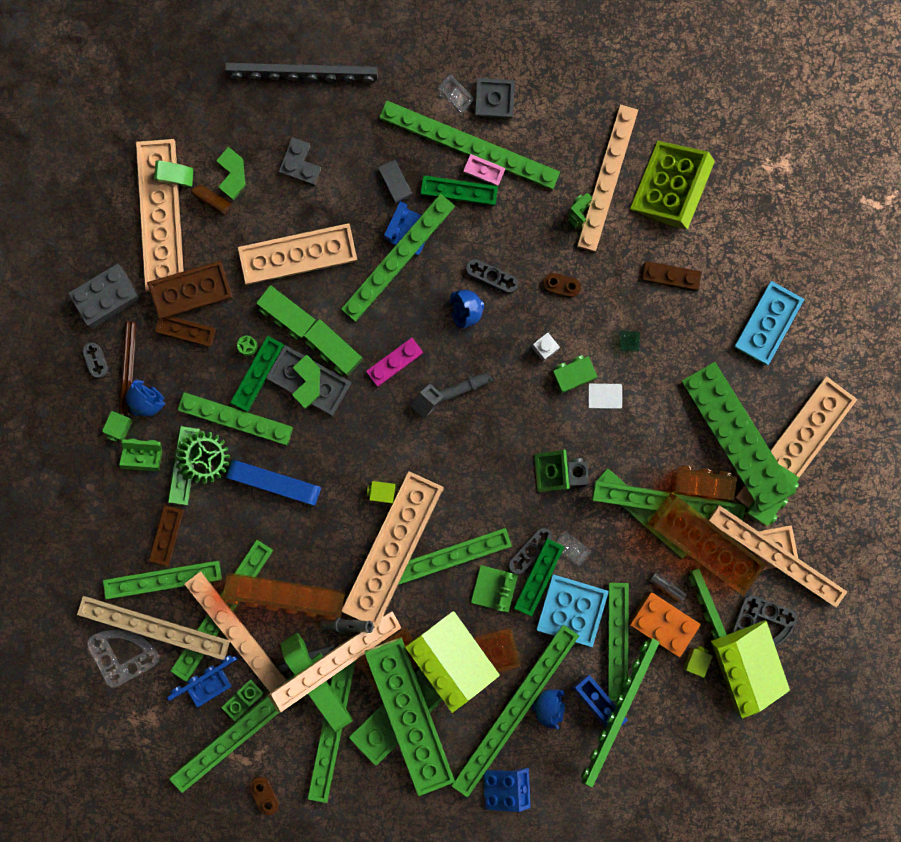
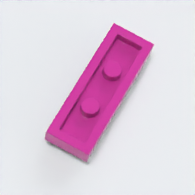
(395, 362)

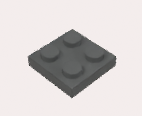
(495, 98)

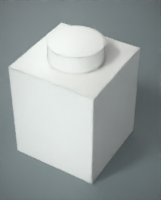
(545, 347)

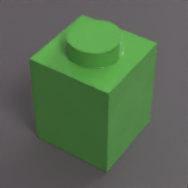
(117, 426)

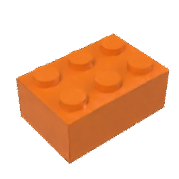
(664, 623)

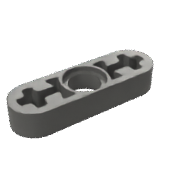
(477, 274)
(536, 536)

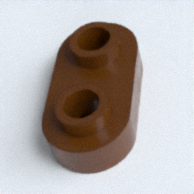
(561, 287)
(265, 795)

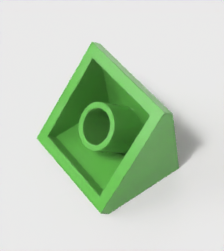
(552, 471)

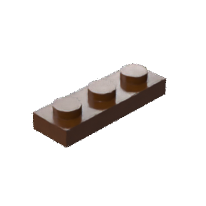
(671, 276)
(186, 330)
(166, 535)

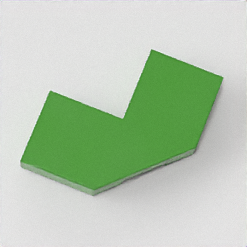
(235, 180)
(310, 389)

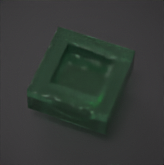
(629, 341)

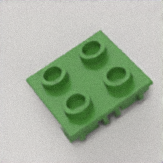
(494, 588)

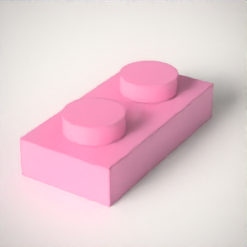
(484, 170)

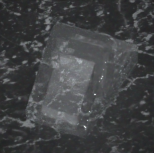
(455, 93)
(573, 549)

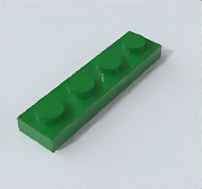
(459, 190)
(257, 374)
(539, 577)

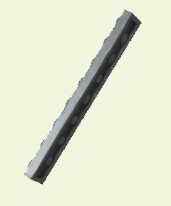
(293, 72)

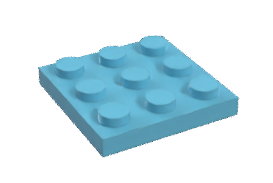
(573, 605)

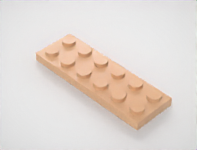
(297, 254)

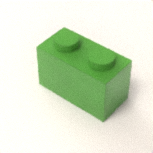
(574, 374)

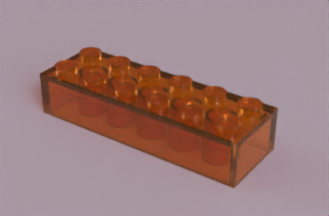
(706, 544)
(283, 594)

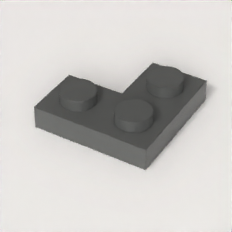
(295, 164)

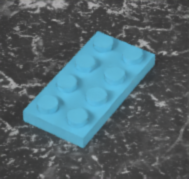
(769, 323)

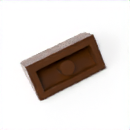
(211, 199)

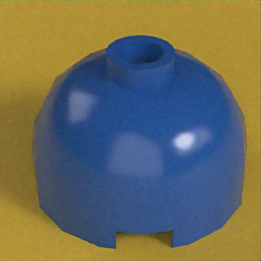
(467, 308)
(143, 400)
(549, 708)

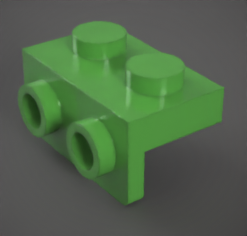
(575, 215)
(141, 455)

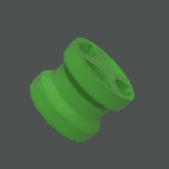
(243, 345)

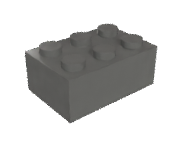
(105, 296)

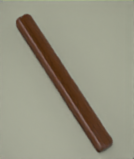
(127, 365)

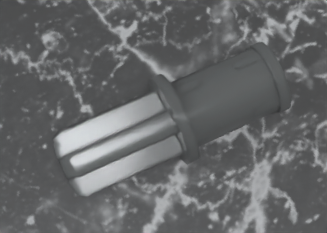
(667, 587)

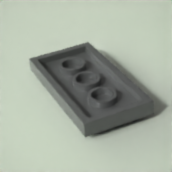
(331, 384)

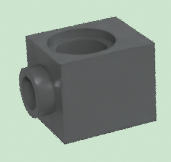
(427, 401)
(578, 481)

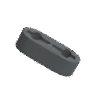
(91, 362)

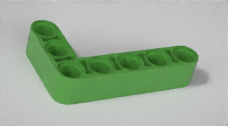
(298, 659)

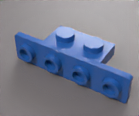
(208, 685)

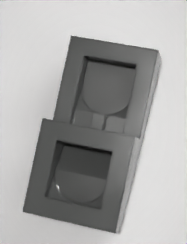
(395, 181)

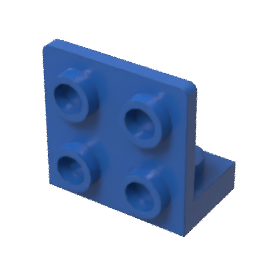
(400, 224)
(507, 790)

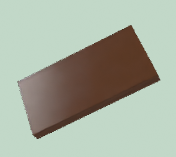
(189, 289)

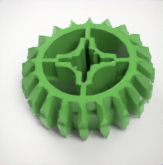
(207, 464)

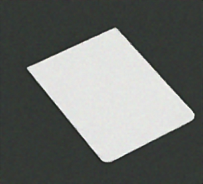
(605, 395)

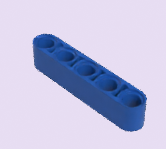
(273, 482)

